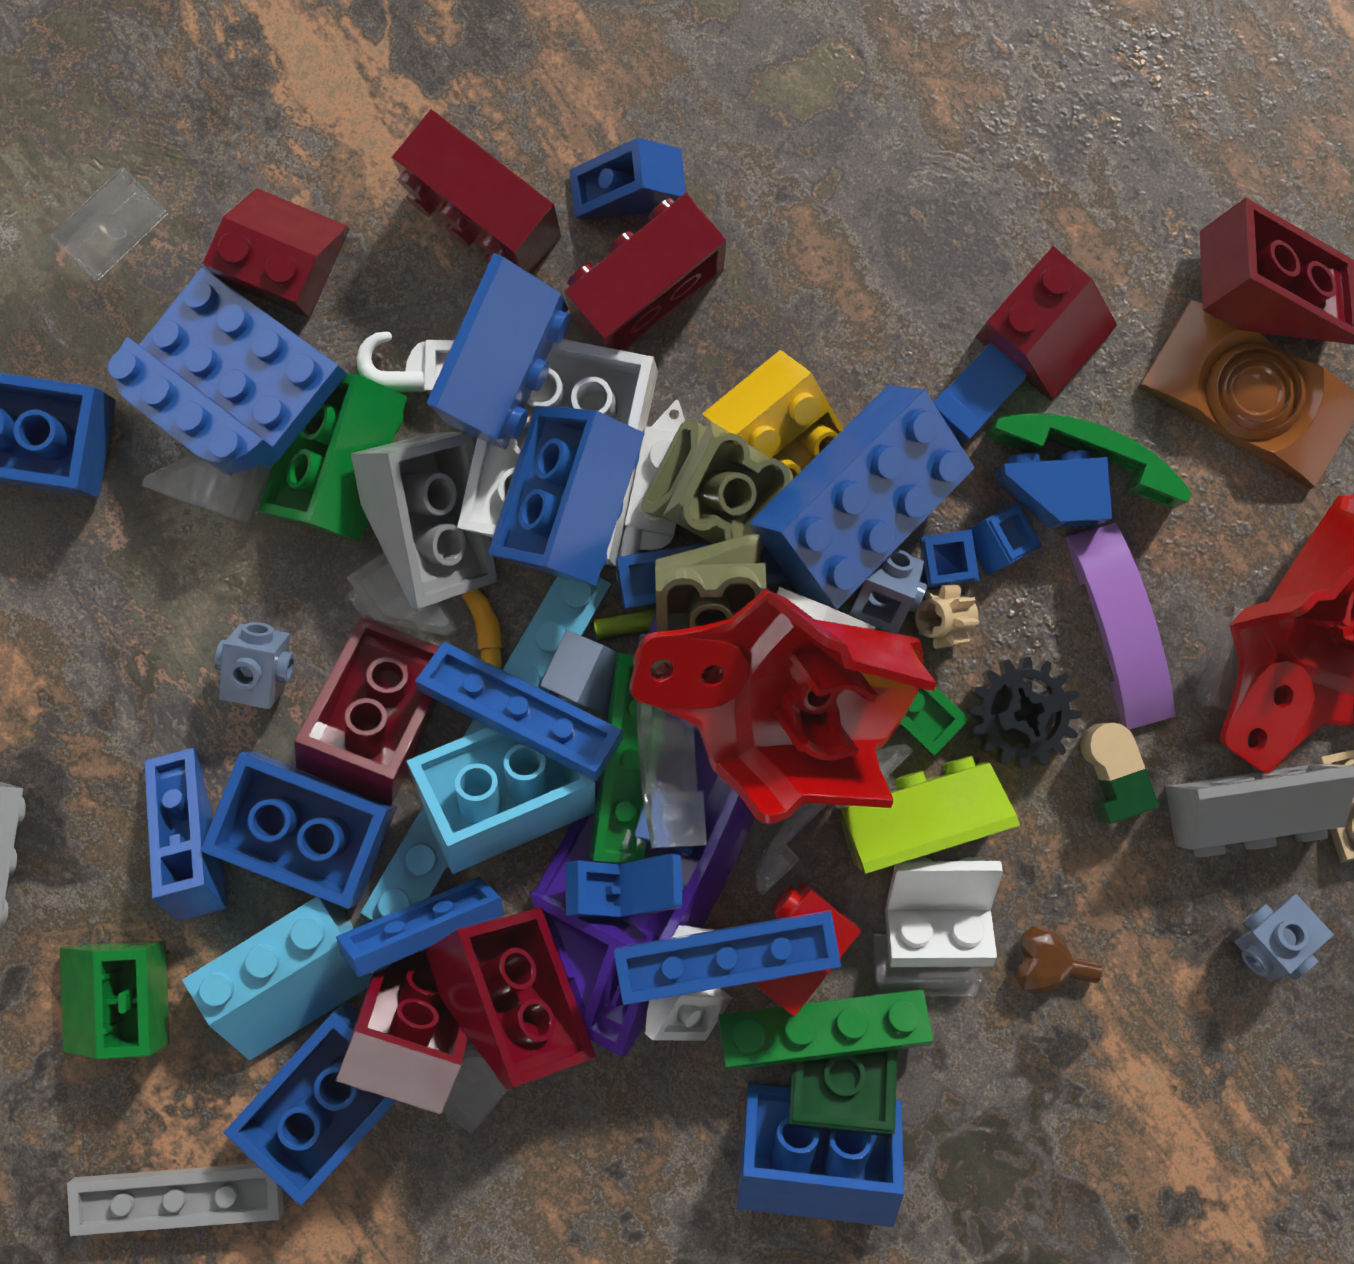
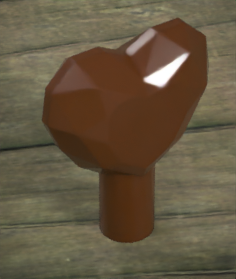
(1050, 963)

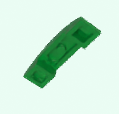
(1150, 475)

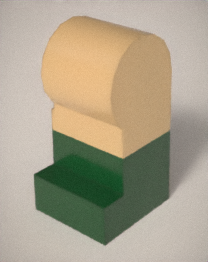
(1119, 771)

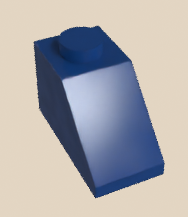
(627, 180)

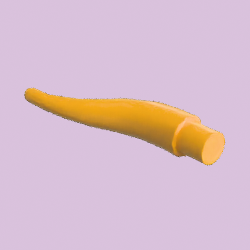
(487, 627)

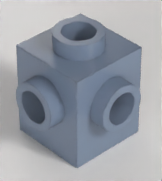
(890, 592)
(254, 665)
(1282, 939)

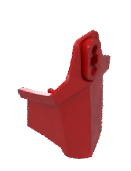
(1299, 647)
(788, 703)

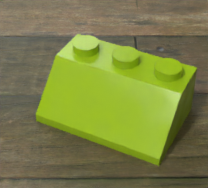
(928, 815)

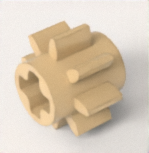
(947, 616)

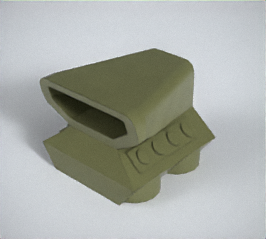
(713, 483)
(708, 583)

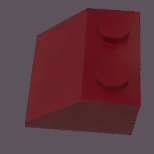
(276, 251)
(1050, 323)

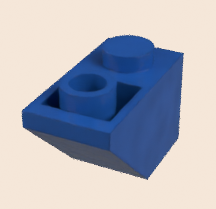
(1060, 491)

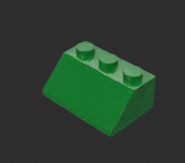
(316, 474)

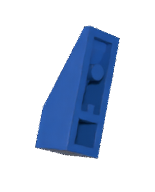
(178, 820)

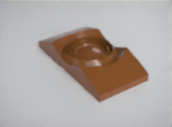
(1252, 393)

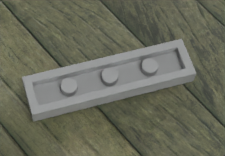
(172, 1199)

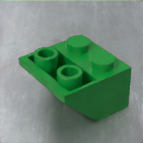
(114, 999)

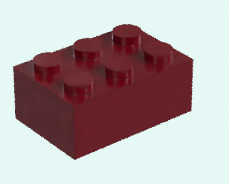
(475, 194)
(646, 274)

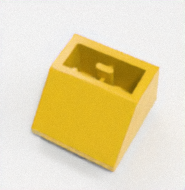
(779, 412)

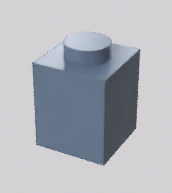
(581, 673)

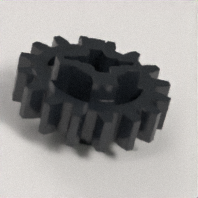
(1033, 731)

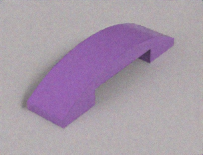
(1125, 624)

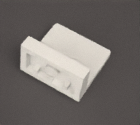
(942, 913)

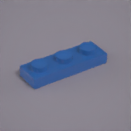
(418, 926)

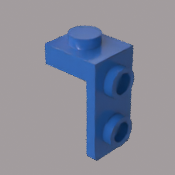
(978, 392)
(623, 889)

